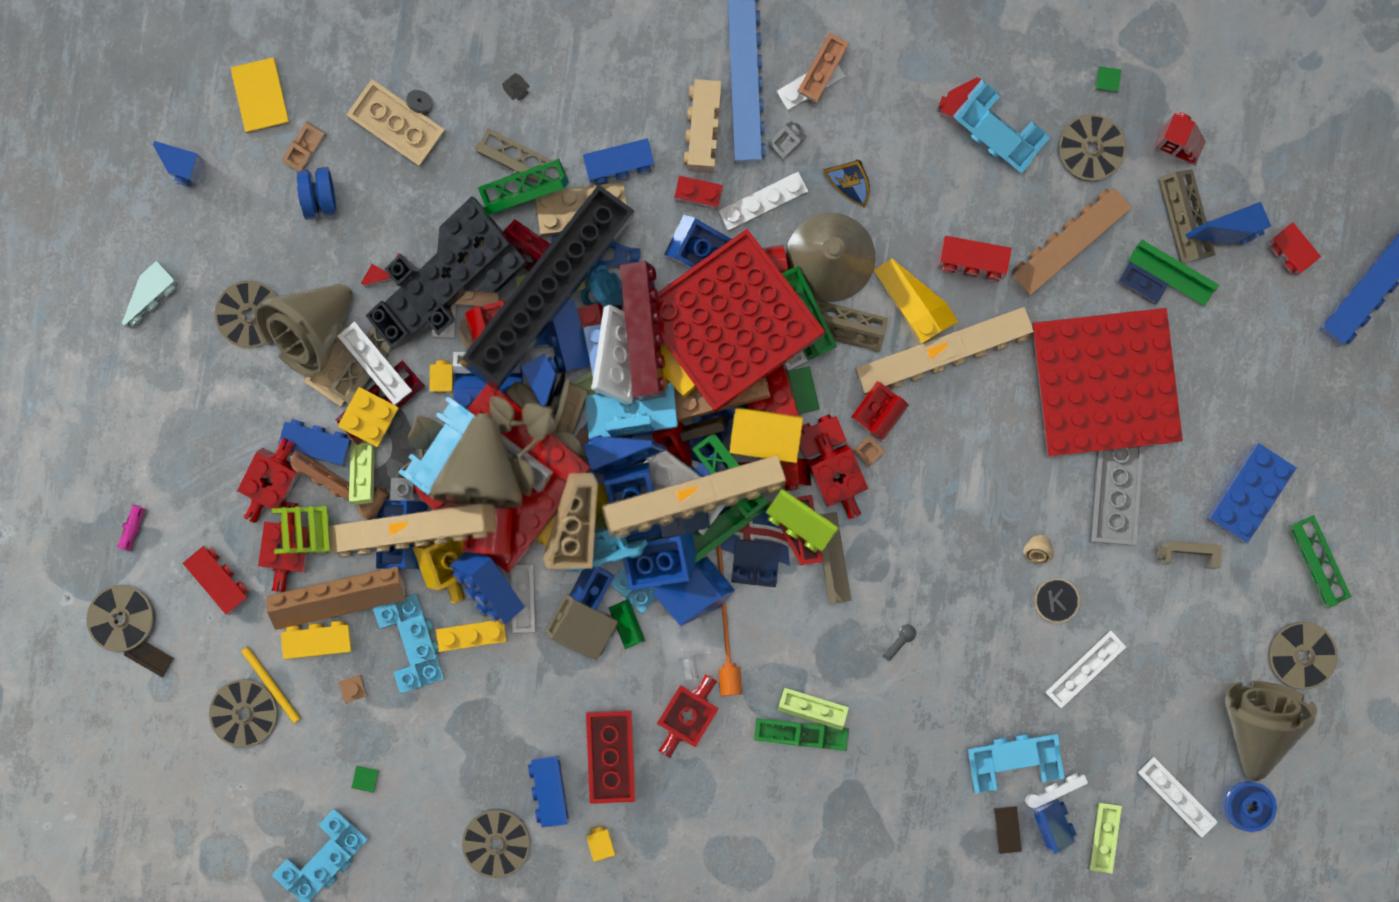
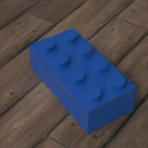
(1251, 493)

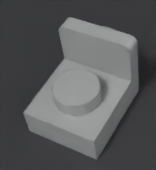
(787, 138)
(401, 489)

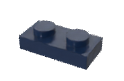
(1143, 283)

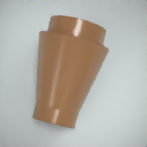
(371, 510)

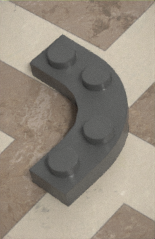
(401, 450)

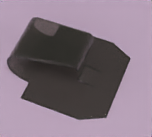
(516, 87)

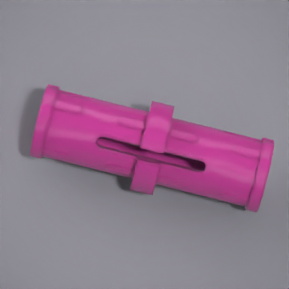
(131, 527)

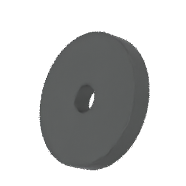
(420, 107)

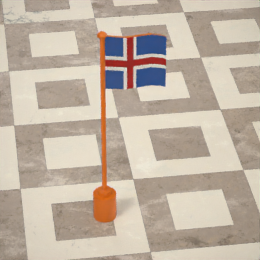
(757, 530)

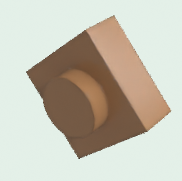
(868, 451)
(352, 689)

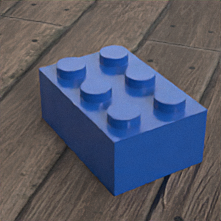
(487, 587)

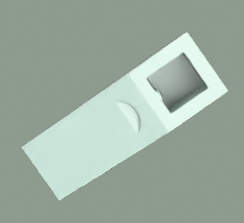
(150, 288)

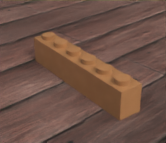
(1072, 241)
(336, 598)

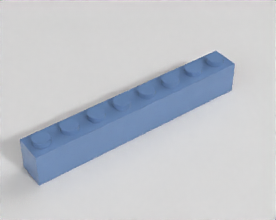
(745, 81)

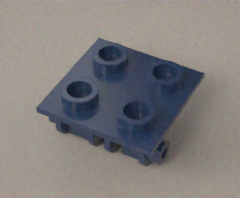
(755, 563)

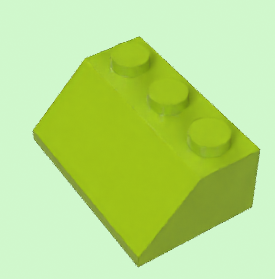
(801, 521)

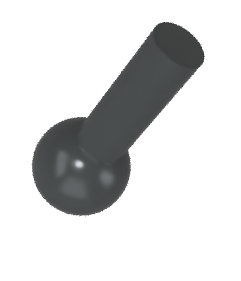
(906, 634)

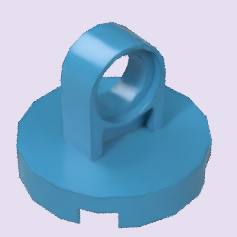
(605, 288)

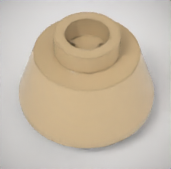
(1039, 550)

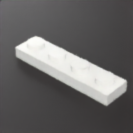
(763, 201)
(374, 363)
(1085, 669)
(1177, 797)

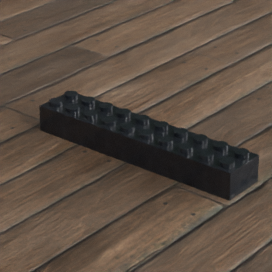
(547, 287)

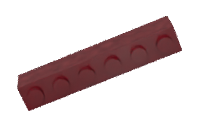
(643, 330)

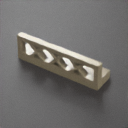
(506, 161)
(1183, 215)
(854, 333)
(364, 379)
(834, 565)

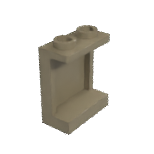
(1212, 552)
(581, 627)

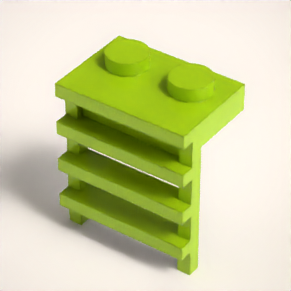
(317, 530)

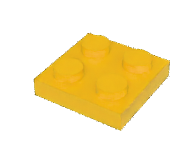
(368, 417)

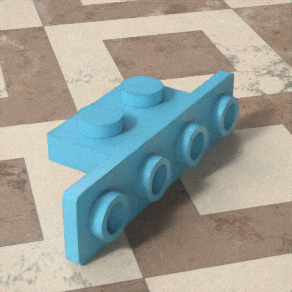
(613, 548)

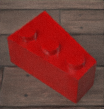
(1181, 138)
(796, 474)
(802, 553)

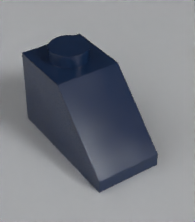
(683, 526)

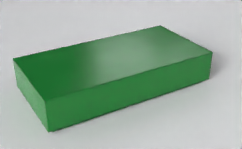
(804, 389)
(627, 624)

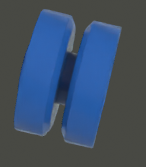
(312, 194)
(1262, 811)

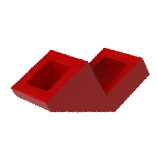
(376, 276)

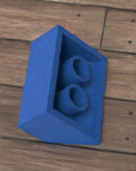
(542, 378)
(469, 386)
(399, 557)
(662, 562)
(549, 791)

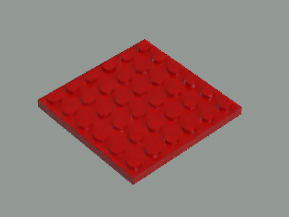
(733, 320)
(1107, 382)
(539, 507)

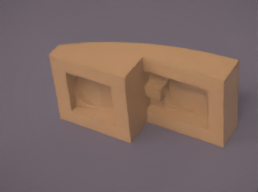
(303, 147)

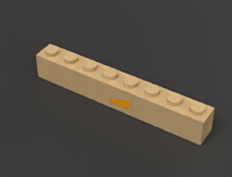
(946, 350)
(694, 496)
(411, 529)

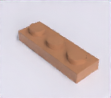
(823, 67)
(319, 474)

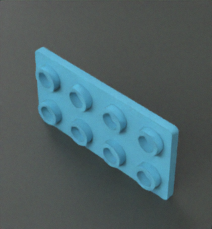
(615, 419)

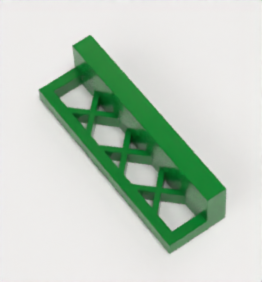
(530, 193)
(1173, 272)
(798, 283)
(727, 458)
(722, 528)
(1312, 561)

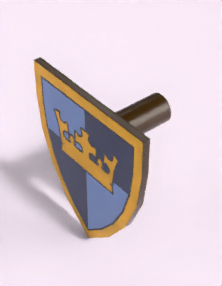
(850, 181)

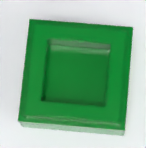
(1108, 79)
(365, 779)

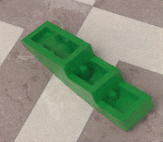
(801, 734)

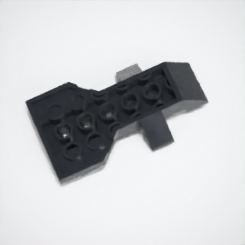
(428, 293)

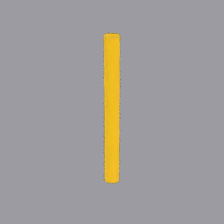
(269, 683)

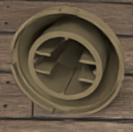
(832, 255)
(305, 325)
(478, 469)
(1266, 723)

